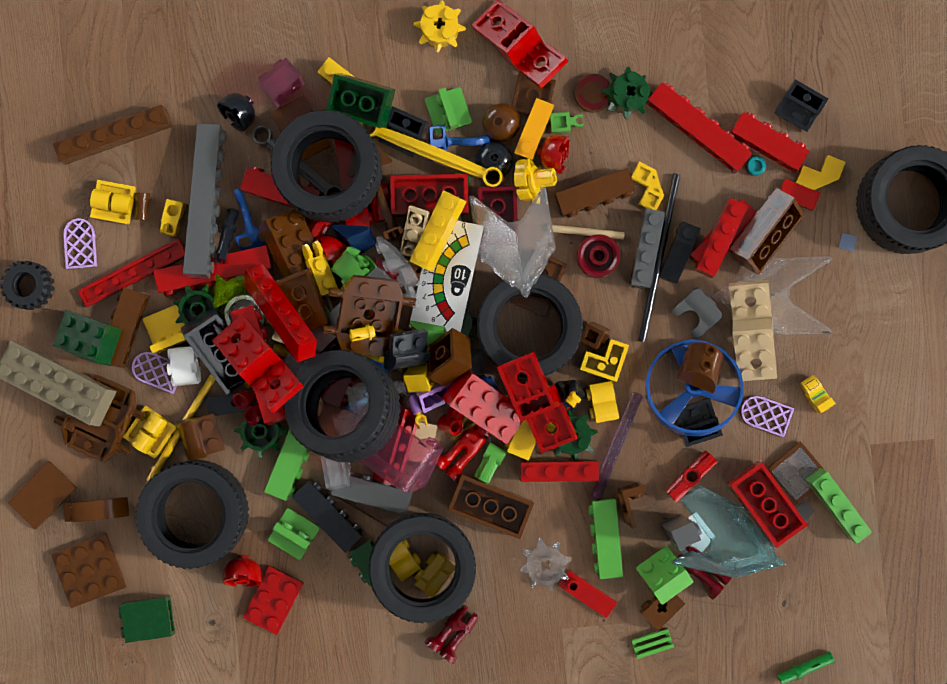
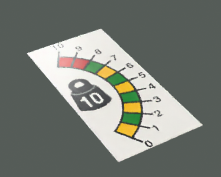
(446, 288)

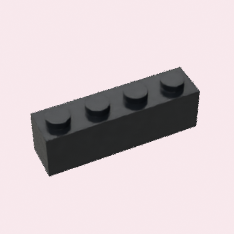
(327, 515)

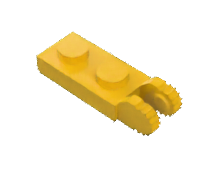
(320, 268)

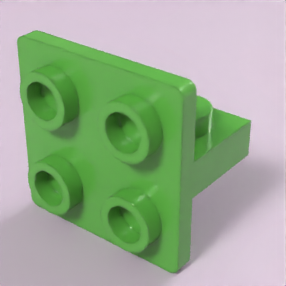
(448, 109)
(293, 533)

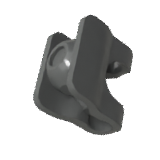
(703, 306)

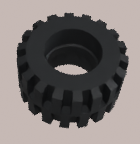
(12, 280)

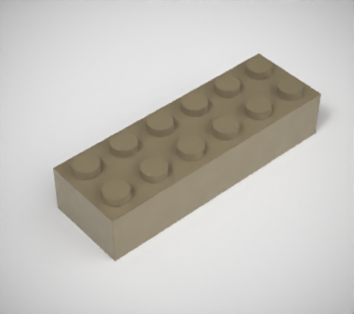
(55, 383)

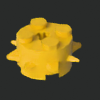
(431, 18)

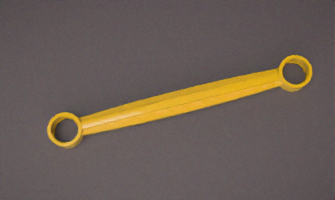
(435, 154)

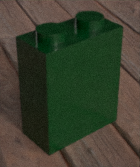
(147, 619)

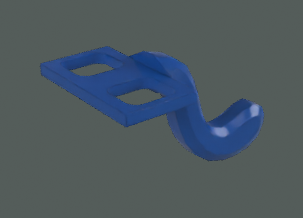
(446, 141)
(250, 231)

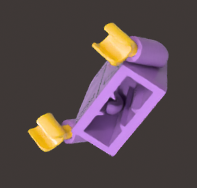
(426, 401)

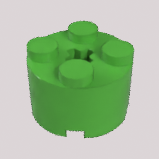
(351, 264)

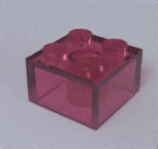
(281, 82)

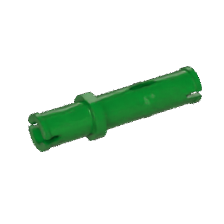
(805, 668)

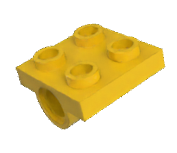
(112, 202)
(151, 433)

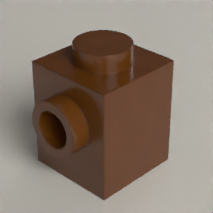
(595, 335)

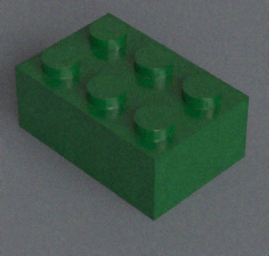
(361, 99)
(87, 337)

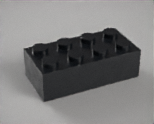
(199, 335)

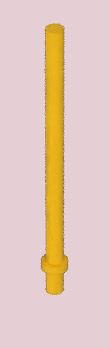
(176, 436)

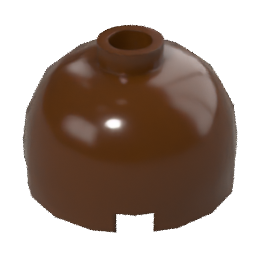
(501, 122)

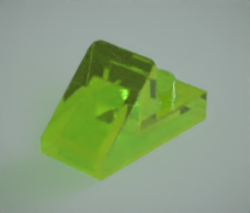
(225, 291)

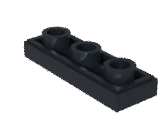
(223, 405)

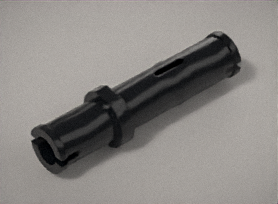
(228, 229)

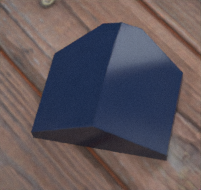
(355, 236)

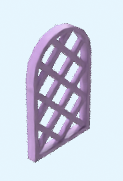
(68, 265)
(153, 370)
(762, 414)

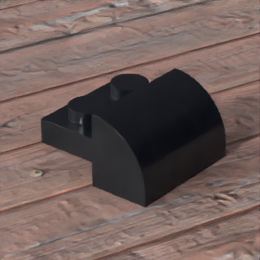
(801, 105)
(406, 124)
(407, 350)
(698, 416)

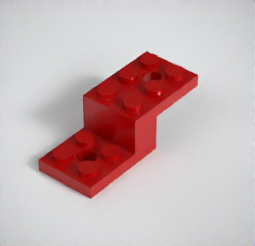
(519, 43)
(257, 363)
(537, 402)

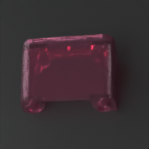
(405, 460)

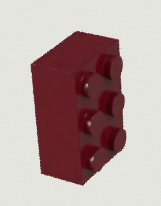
(501, 201)

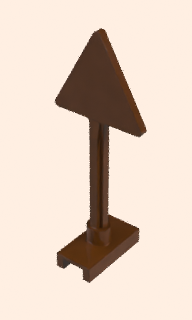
(391, 226)

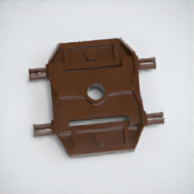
(366, 293)
(111, 429)

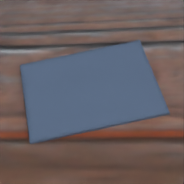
(847, 242)

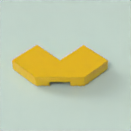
(829, 173)
(648, 178)

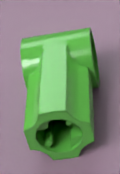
(491, 460)

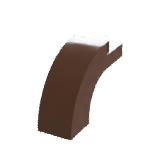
(96, 509)

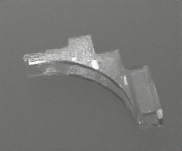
(337, 473)

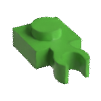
(562, 122)

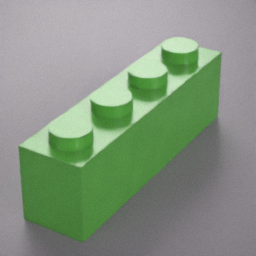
(287, 468)
(838, 505)
(606, 538)

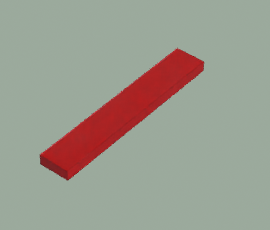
(132, 273)

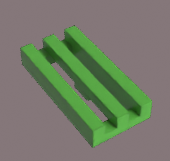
(655, 650)

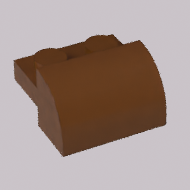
(200, 436)

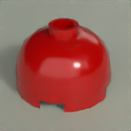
(554, 152)
(332, 248)
(242, 572)

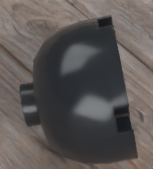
(238, 110)
(503, 163)

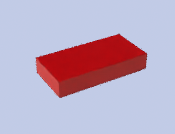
(804, 196)

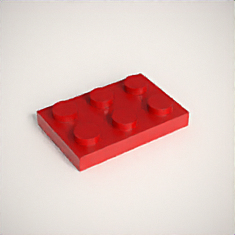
(273, 600)

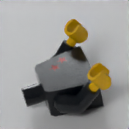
(571, 394)

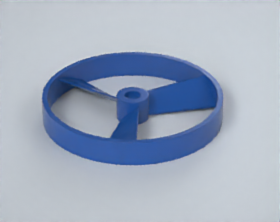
(724, 394)

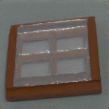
(792, 470)

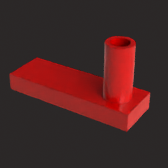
(588, 594)

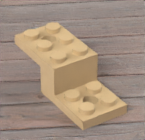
(753, 329)

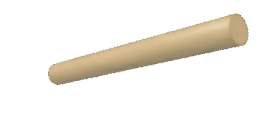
(587, 231)

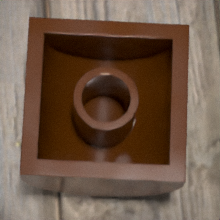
(701, 366)

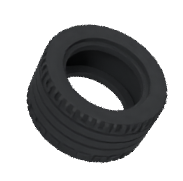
(298, 138)
(873, 204)
(561, 300)
(375, 428)
(152, 521)
(430, 608)

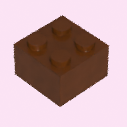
(449, 357)

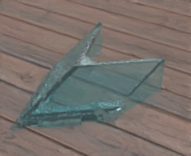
(735, 542)

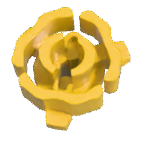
(531, 179)

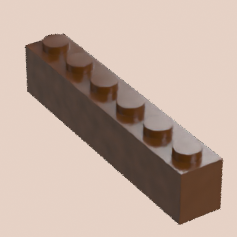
(112, 134)

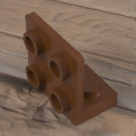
(631, 491)

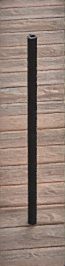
(661, 249)

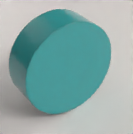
(755, 166)

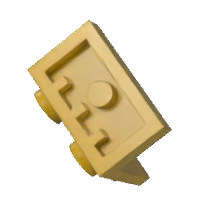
(164, 330)

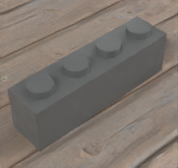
(647, 248)
(375, 494)
(681, 531)

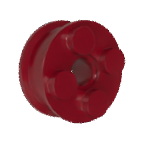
(607, 247)

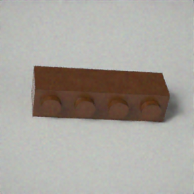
(595, 192)
(128, 318)

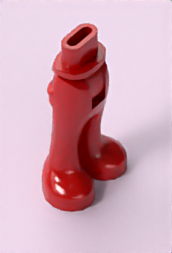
(472, 442)

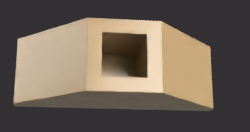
(414, 228)

